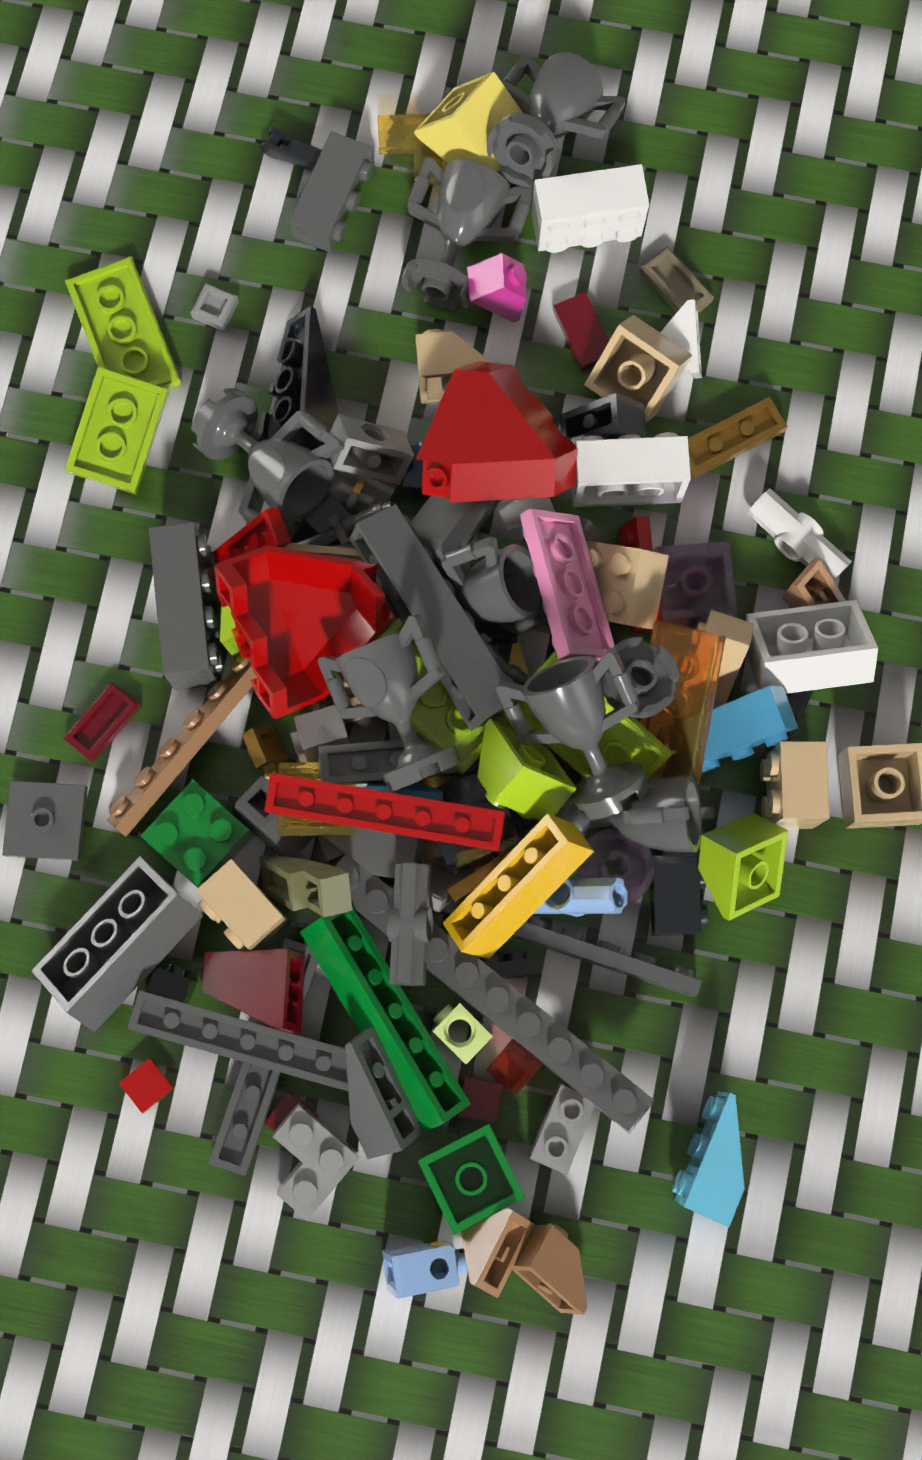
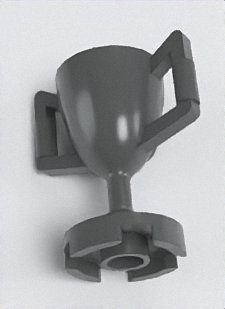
(559, 102)
(466, 209)
(278, 469)
(497, 587)
(651, 673)
(388, 686)
(573, 711)
(662, 820)

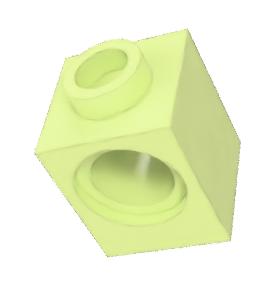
(478, 1037)

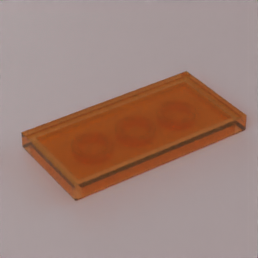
(687, 719)

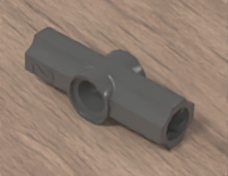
(410, 924)

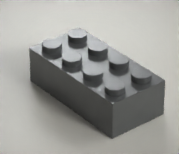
(184, 606)
(116, 944)

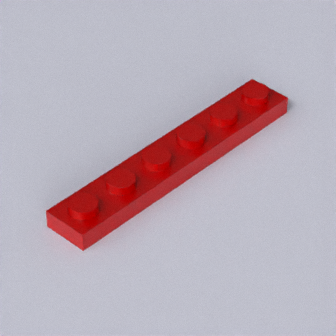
(385, 811)

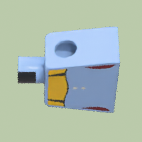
(409, 1268)

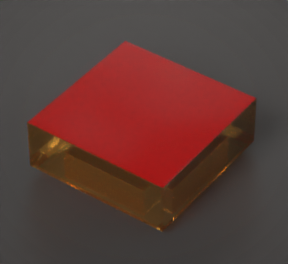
(146, 1085)

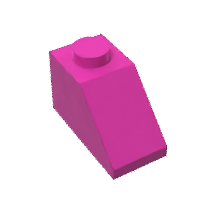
(499, 286)

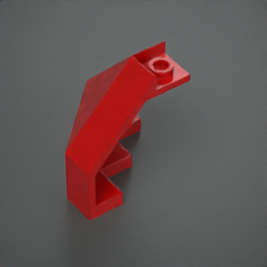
(494, 440)
(294, 611)

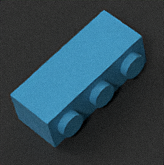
(748, 722)

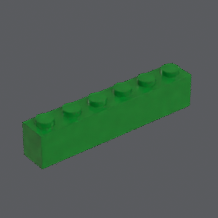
(363, 987)

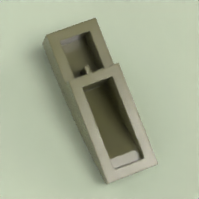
(306, 884)

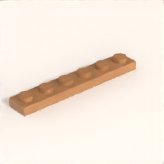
(180, 750)

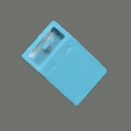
(715, 1171)

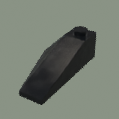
(302, 381)

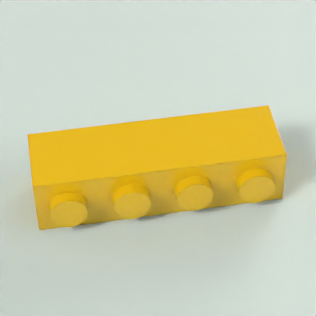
(517, 886)

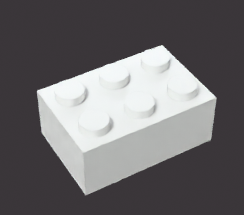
(589, 208)
(631, 470)
(812, 647)

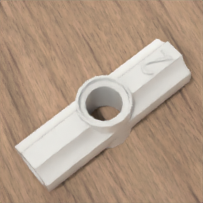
(796, 534)

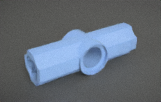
(587, 897)

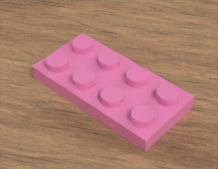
(567, 584)

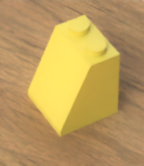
(465, 118)

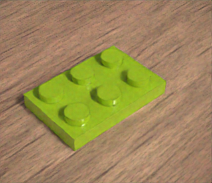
(117, 430)

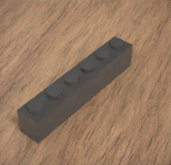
(416, 587)

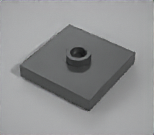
(45, 820)

